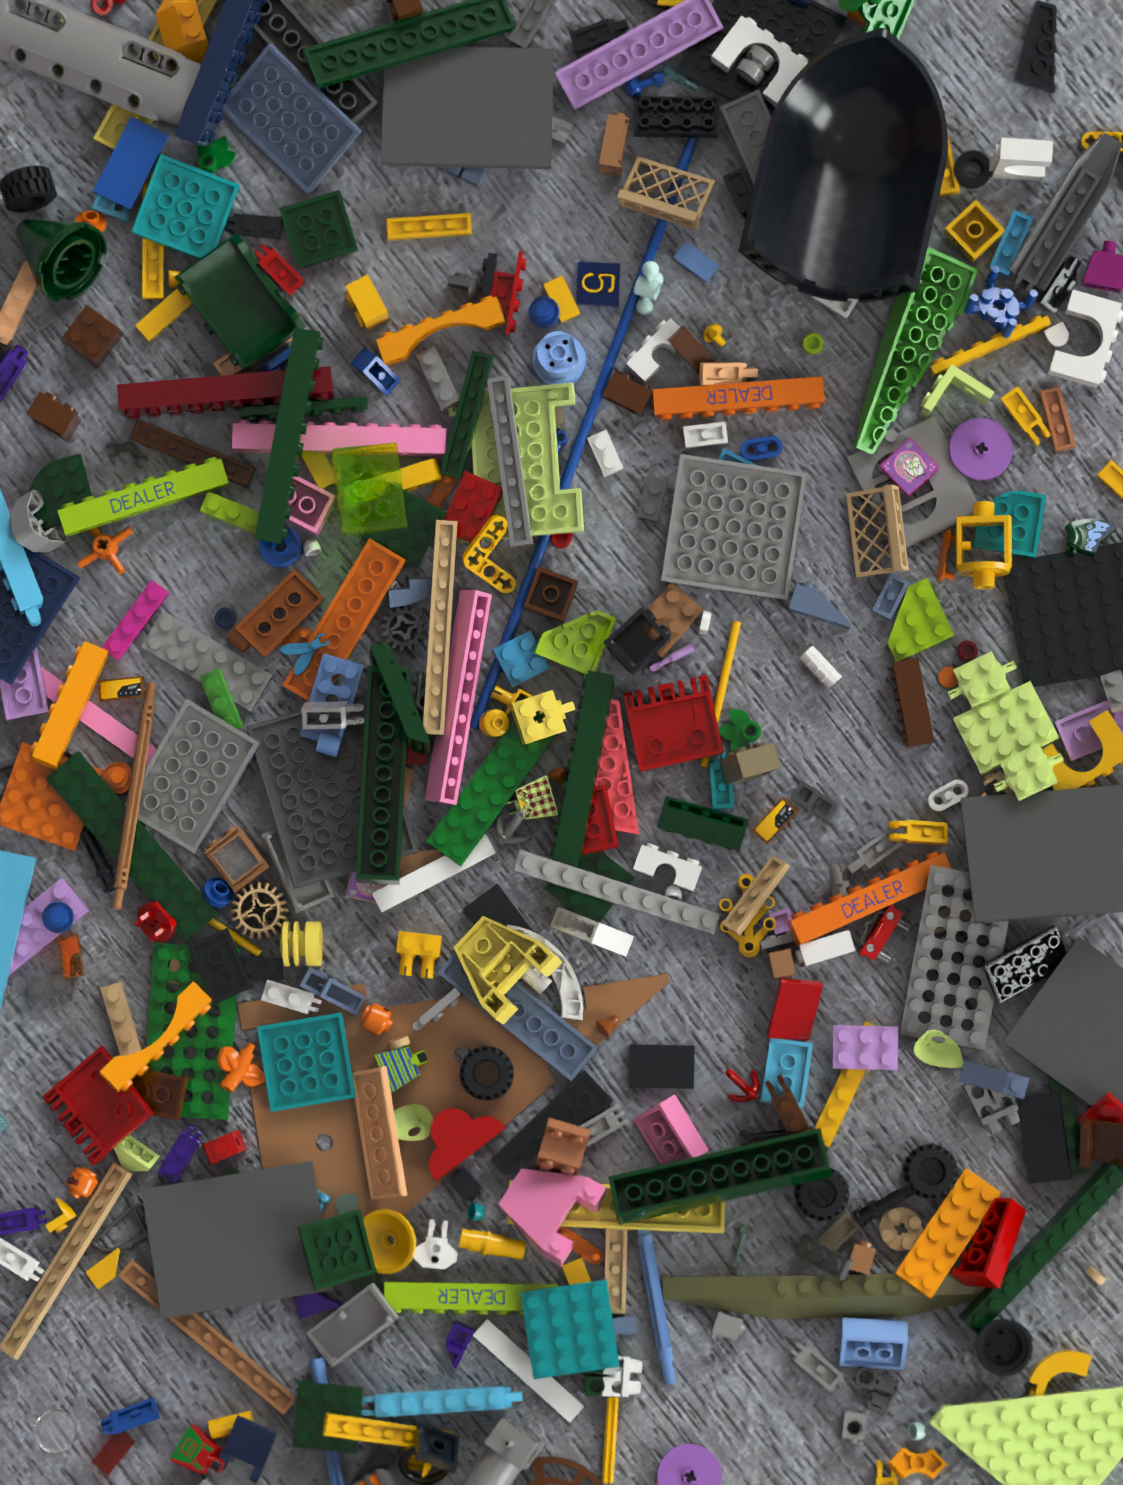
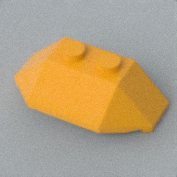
(182, 28)

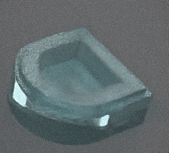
(347, 1203)

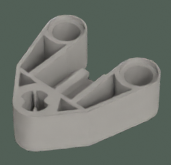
(28, 529)

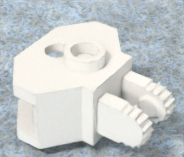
(436, 1247)

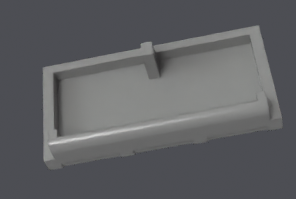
(300, 898)
(352, 1325)

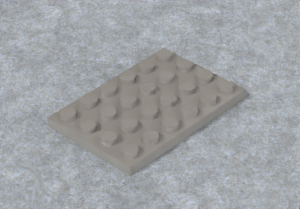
(193, 775)

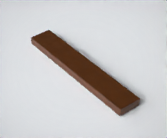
(189, 451)

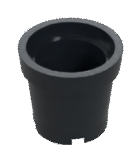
(1011, 1360)

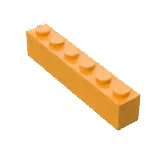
(69, 706)

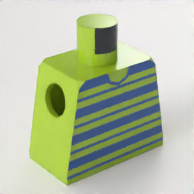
(401, 1066)

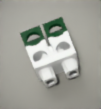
(617, 1380)

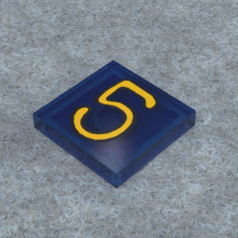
(598, 284)

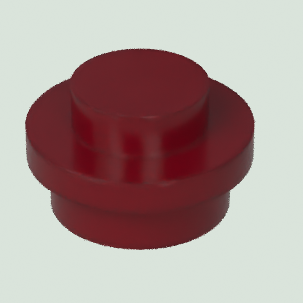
(967, 651)

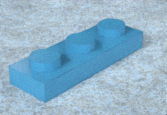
(1011, 242)

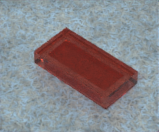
(113, 1452)

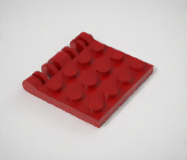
(674, 727)
(97, 1107)

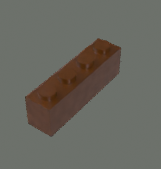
(912, 703)

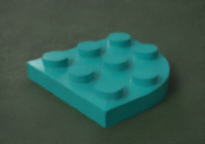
(1027, 517)

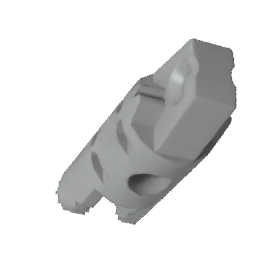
(839, 879)

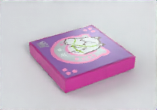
(909, 467)

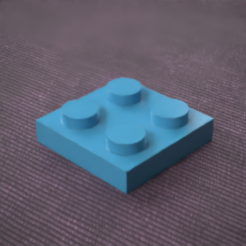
(518, 659)

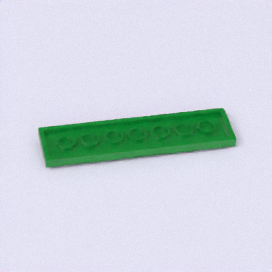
(487, 794)

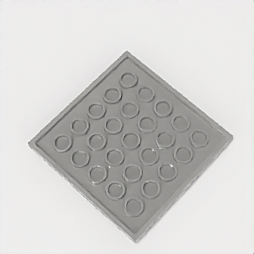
(733, 527)

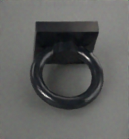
(433, 1448)

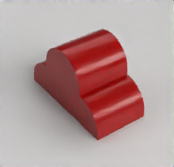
(458, 1138)

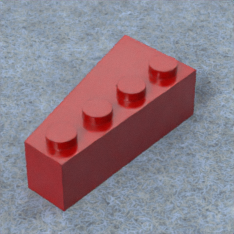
(992, 1245)

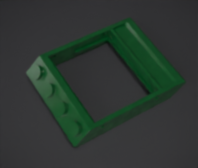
(384, 658)

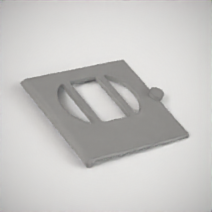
(949, 486)

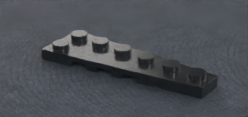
(572, 1105)

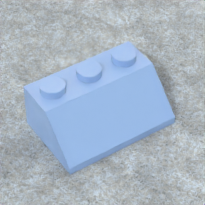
(873, 1343)

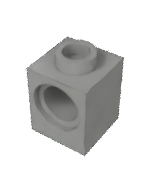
(728, 1326)
(850, 1416)

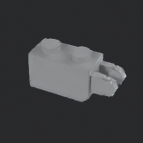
(330, 715)

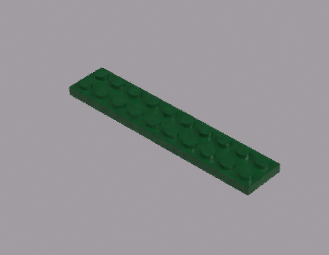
(407, 40)
(150, 865)

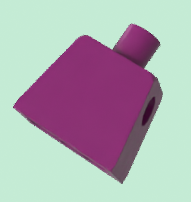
(1105, 269)

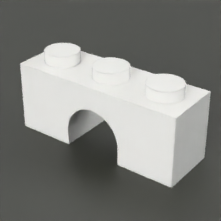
(641, 362)
(686, 871)

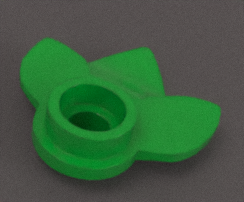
(217, 153)
(736, 729)

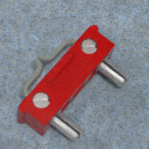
(880, 932)

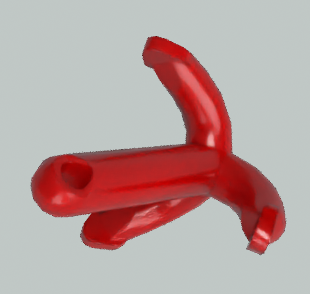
(751, 1093)

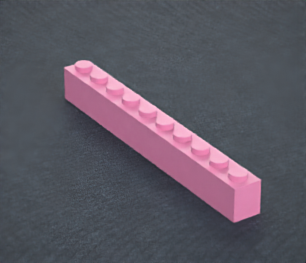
(410, 440)
(462, 680)

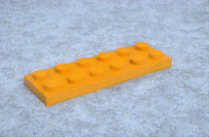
(947, 1233)

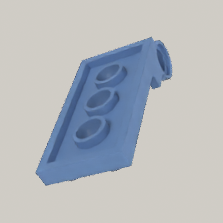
(331, 739)

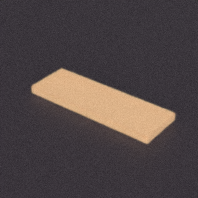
(379, 1134)

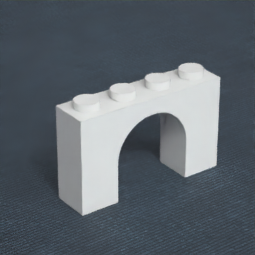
(742, 38)
(1021, 159)
(1104, 316)

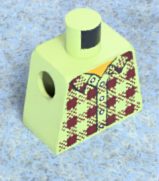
(535, 800)

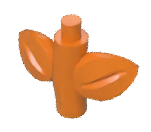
(239, 1068)

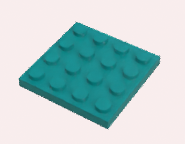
(185, 208)
(306, 1062)
(570, 1329)

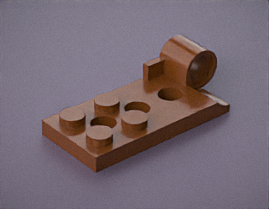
(246, 632)

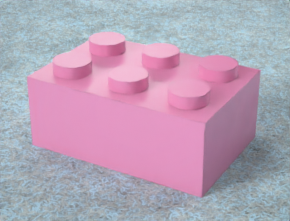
(310, 506)

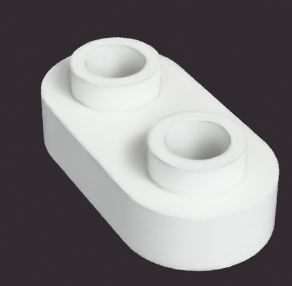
(947, 795)

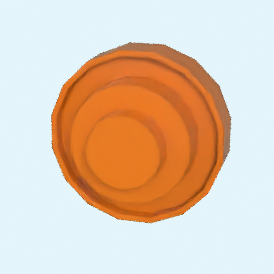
(93, 217)
(118, 777)

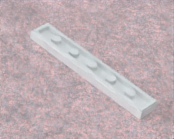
(429, 876)
(520, 1364)

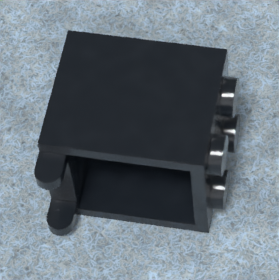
(632, 645)

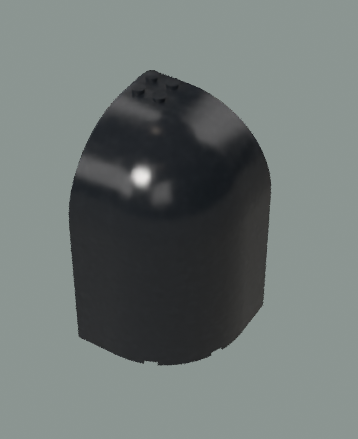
(850, 174)

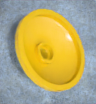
(389, 1255)

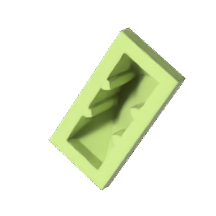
(135, 1155)

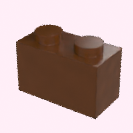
(627, 394)

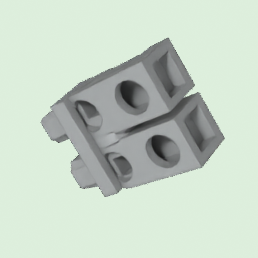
(992, 1108)

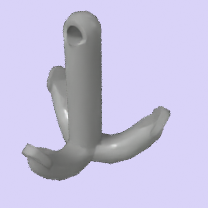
(505, 836)

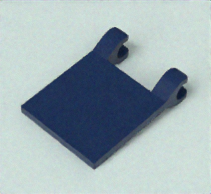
(250, 1444)

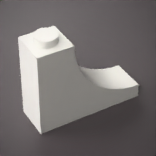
(592, 931)

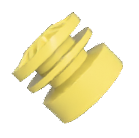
(302, 943)

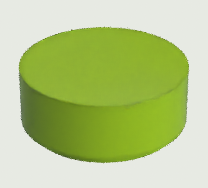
(813, 344)

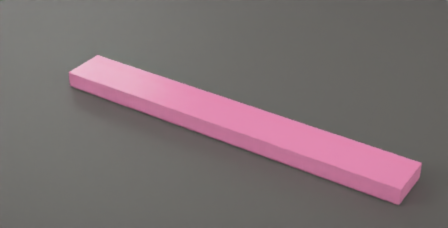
(99, 721)

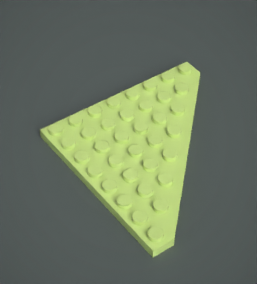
(1041, 1437)

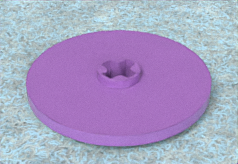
(966, 456)
(686, 1459)

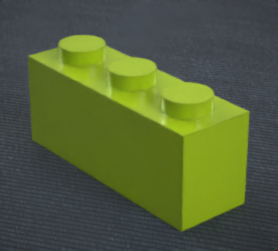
(230, 513)

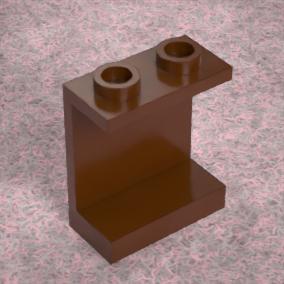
(1101, 1142)

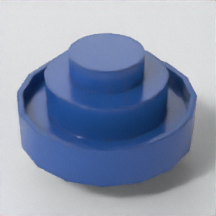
(544, 312)
(217, 892)
(58, 917)

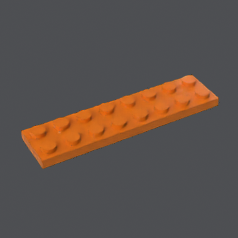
(350, 611)

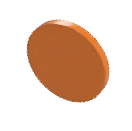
(947, 677)

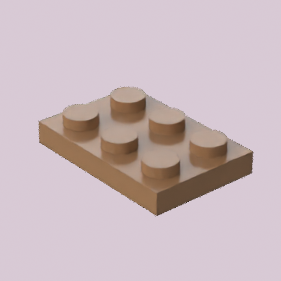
(675, 612)

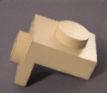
(997, 777)

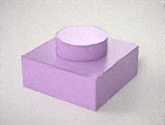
(781, 918)

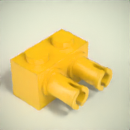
(422, 945)

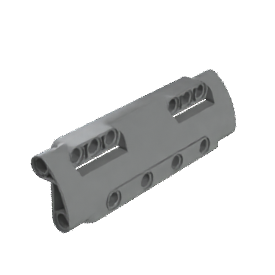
(93, 52)

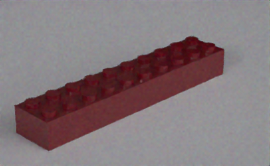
(213, 393)

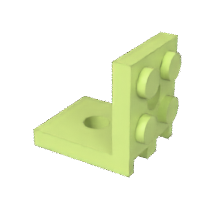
(960, 380)

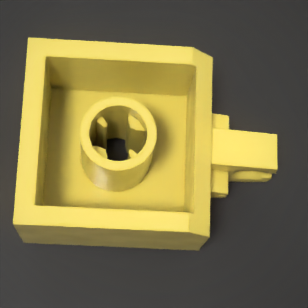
(552, 716)

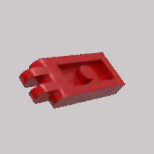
(279, 270)

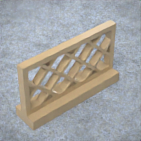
(656, 206)
(894, 527)

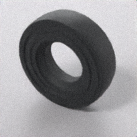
(972, 182)

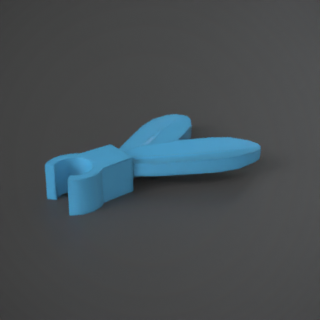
(306, 650)

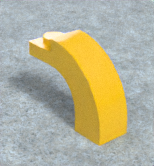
(1056, 1363)

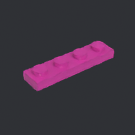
(135, 620)

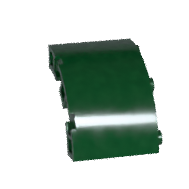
(238, 302)

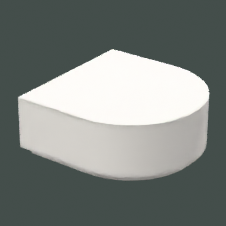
(1057, 335)
(705, 623)

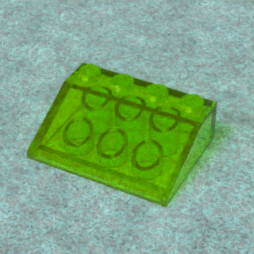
(368, 489)

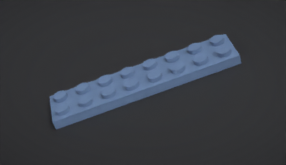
(532, 1023)

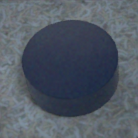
(225, 618)

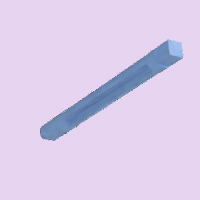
(656, 1305)
(333, 1458)

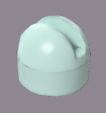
(916, 1431)

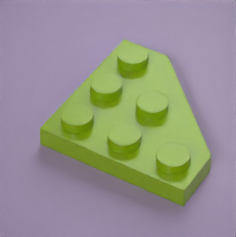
(918, 622)
(577, 642)

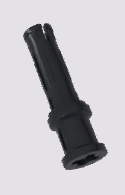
(104, 870)
(876, 1208)

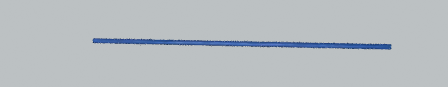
(581, 437)

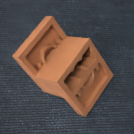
(562, 1148)

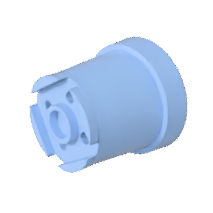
(558, 353)

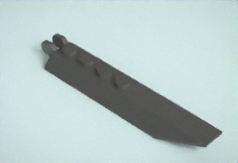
(1066, 215)

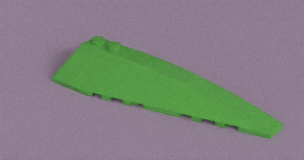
(910, 340)

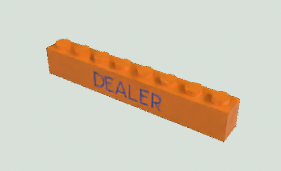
(738, 397)
(865, 900)

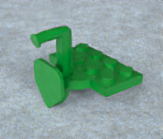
(881, 13)

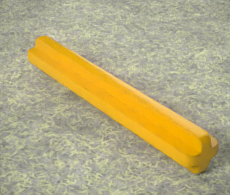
(610, 1439)

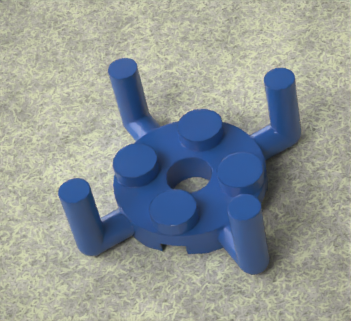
(997, 296)

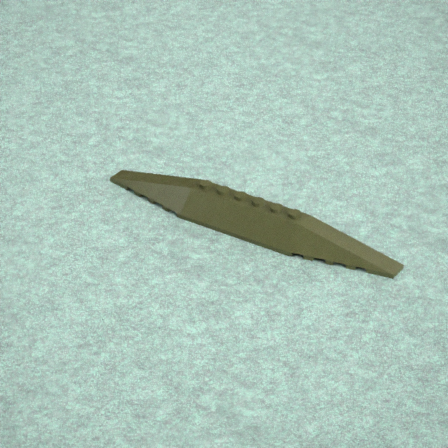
(815, 1295)

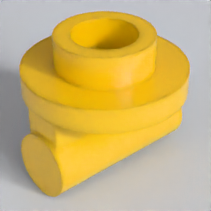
(713, 333)

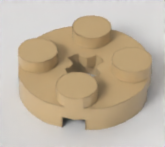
(889, 1233)

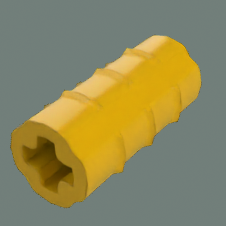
(223, 1426)

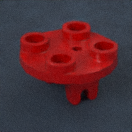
(155, 922)

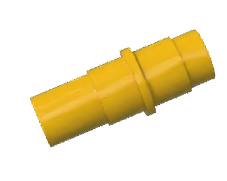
(491, 1244)

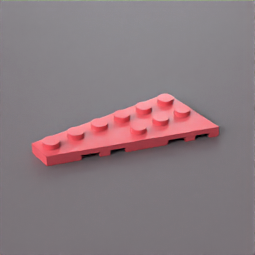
(615, 773)

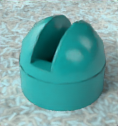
(475, 1211)

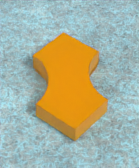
(907, 1463)

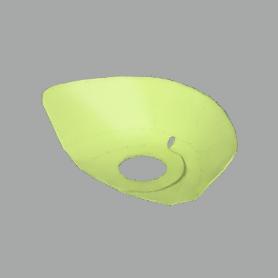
(938, 1054)
(408, 1118)

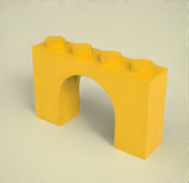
(1112, 743)

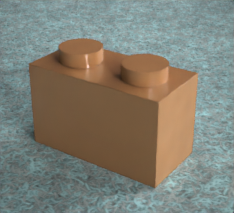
(781, 964)
(862, 1256)

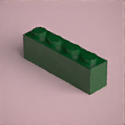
(702, 823)

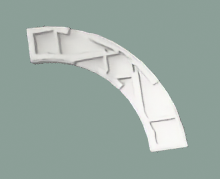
(564, 978)

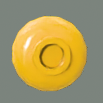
(494, 723)

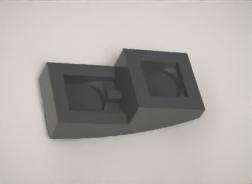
(814, 801)

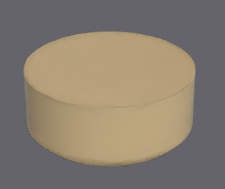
(399, 1042)
(1095, 1275)

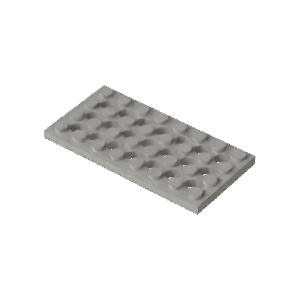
(922, 962)

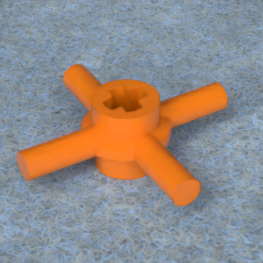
(108, 553)

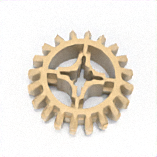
(276, 905)

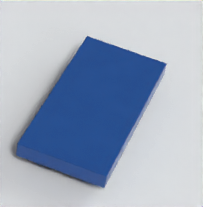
(131, 163)

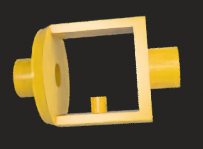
(983, 571)

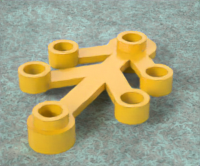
(749, 937)

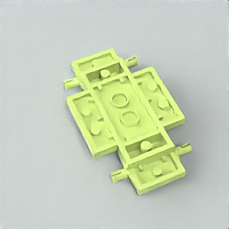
(1005, 726)

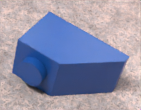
(375, 371)

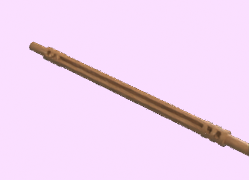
(134, 796)

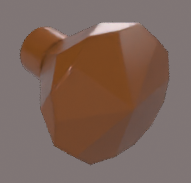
(558, 775)
(606, 1026)

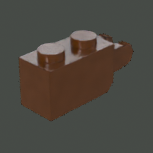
(788, 1108)

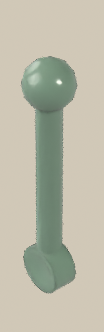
(734, 1264)

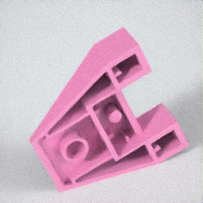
(540, 1203)

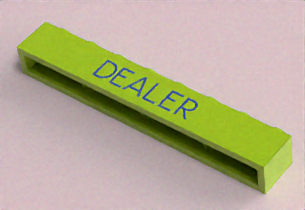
(143, 497)
(457, 1296)

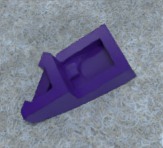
(314, 1304)
(458, 1341)

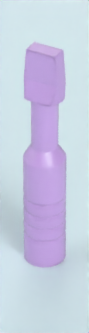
(672, 657)

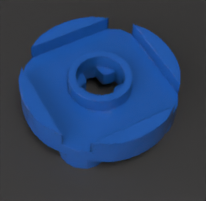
(282, 559)

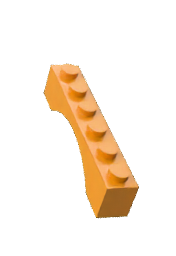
(399, 345)
(123, 1069)

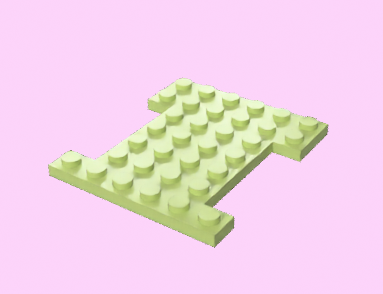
(534, 408)

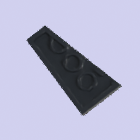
(1037, 58)

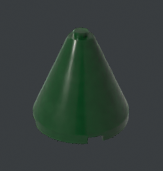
(62, 255)

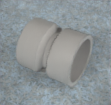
(757, 62)

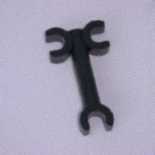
(760, 1136)

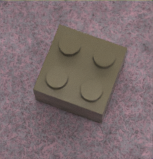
(749, 763)

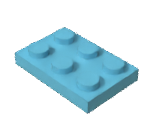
(792, 1062)

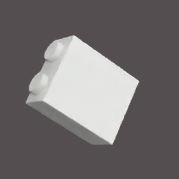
(825, 948)

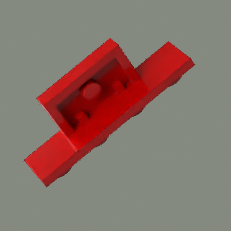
(505, 289)

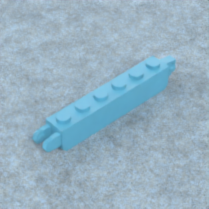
(18, 571)
(441, 1401)

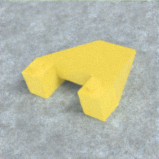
(497, 959)

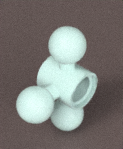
(648, 287)

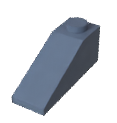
(812, 604)
(993, 1079)

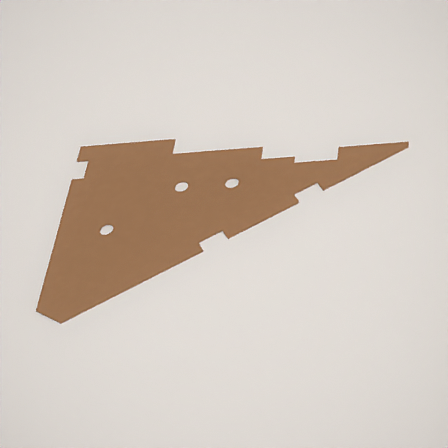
(291, 1134)

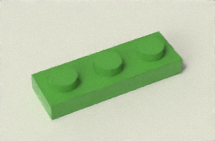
(221, 698)

